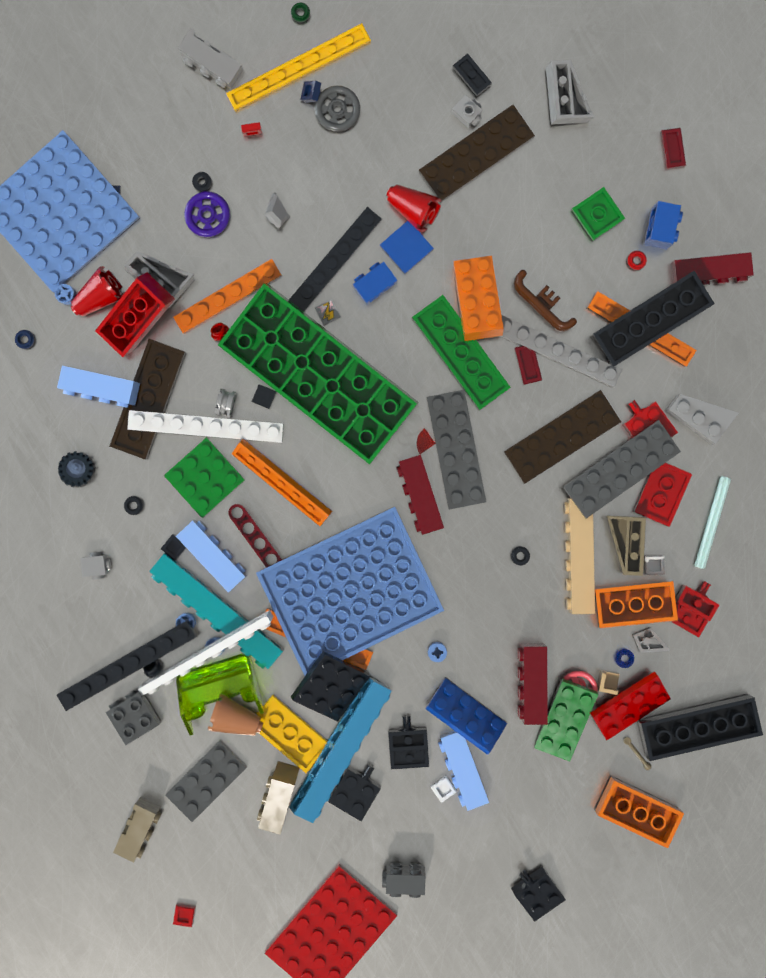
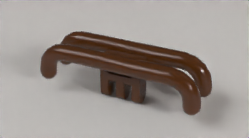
(542, 303)

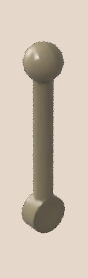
(627, 741)

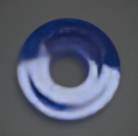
(630, 660)

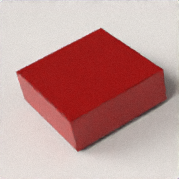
(251, 129)
(184, 915)

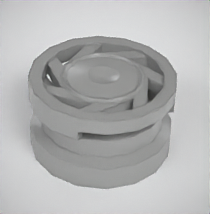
(225, 403)

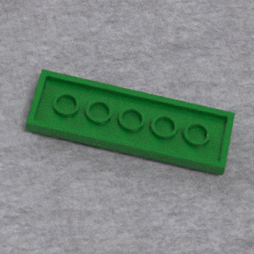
(463, 358)

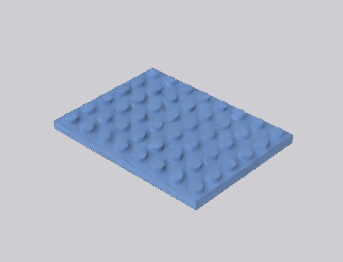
(350, 590)

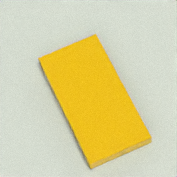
(291, 734)

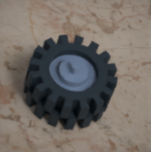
(75, 469)

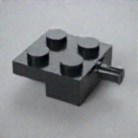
(408, 746)
(355, 792)
(537, 893)

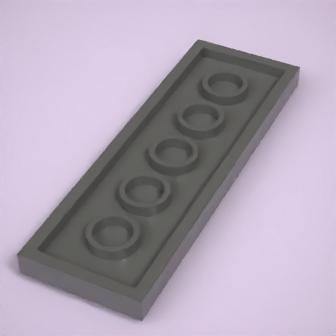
(456, 449)
(622, 469)

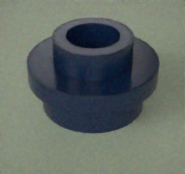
(18, 339)

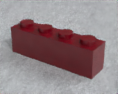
(715, 268)
(421, 495)

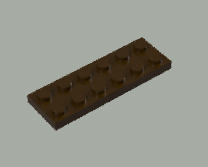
(476, 153)
(156, 378)
(562, 436)

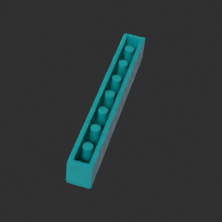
(214, 609)

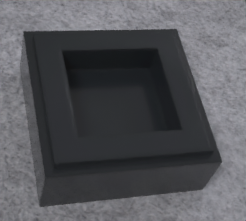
(264, 396)
(173, 547)

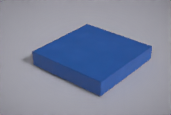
(406, 247)

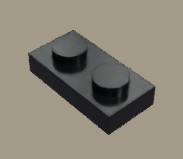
(472, 74)

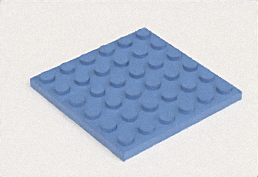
(61, 211)

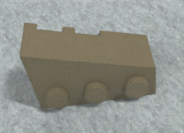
(629, 542)

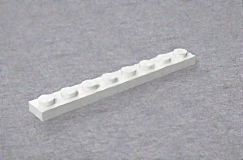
(205, 426)
(214, 650)

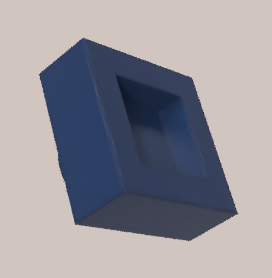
(310, 91)

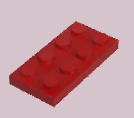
(630, 705)

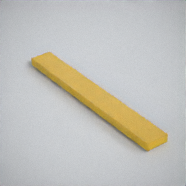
(298, 67)

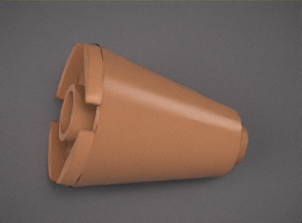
(234, 718)

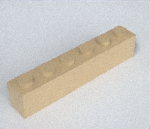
(580, 562)

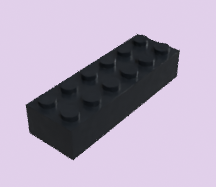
(653, 318)
(700, 727)

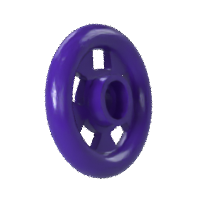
(216, 200)

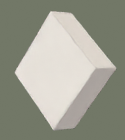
(654, 565)
(443, 789)

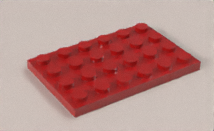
(331, 929)

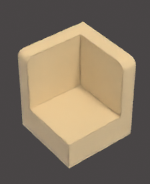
(608, 682)

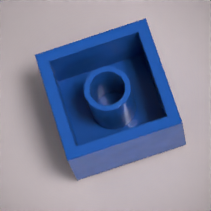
(663, 225)

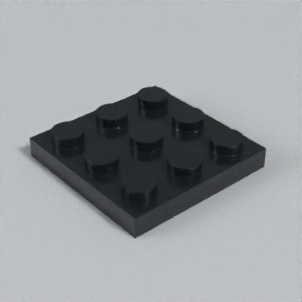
(330, 686)

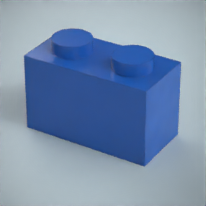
(375, 282)

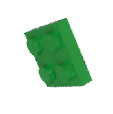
(598, 213)

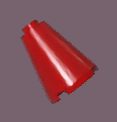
(414, 205)
(97, 293)

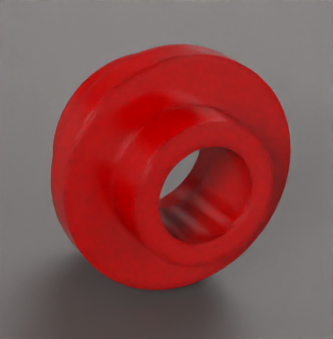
(641, 256)
(218, 331)

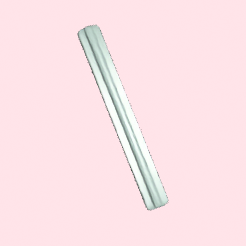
(712, 522)

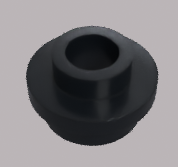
(201, 187)
(127, 505)
(515, 551)
(152, 669)

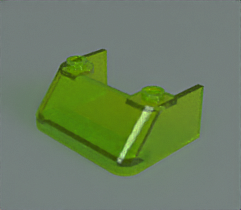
(206, 683)

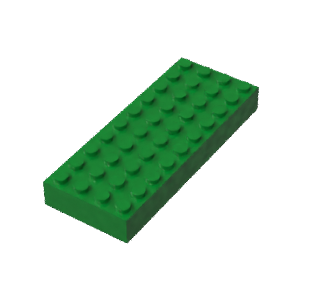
(317, 373)

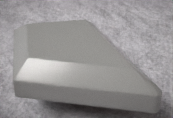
(276, 212)
(649, 641)

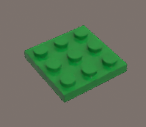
(204, 477)

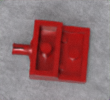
(645, 417)
(694, 609)

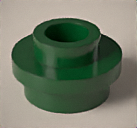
(300, 6)

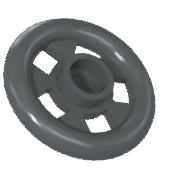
(350, 98)

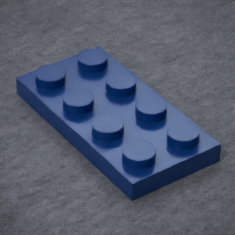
(466, 716)

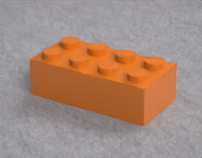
(478, 298)
(636, 605)
(639, 812)

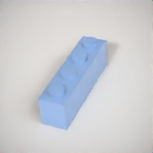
(98, 385)
(211, 556)
(464, 770)

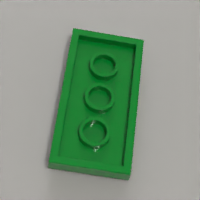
(566, 720)

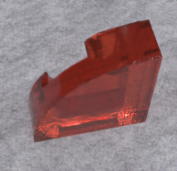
(424, 441)

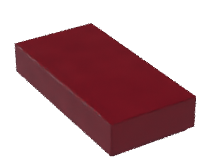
(673, 148)
(528, 365)

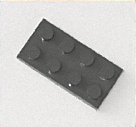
(205, 781)

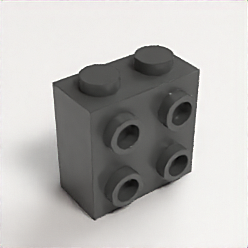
(132, 717)
(404, 880)

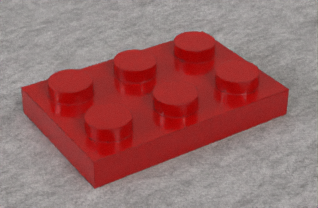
(663, 494)

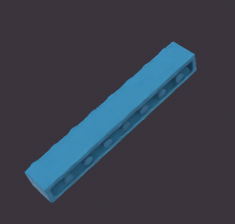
(339, 750)

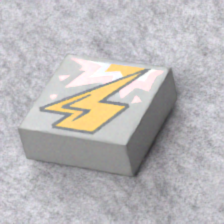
(327, 312)

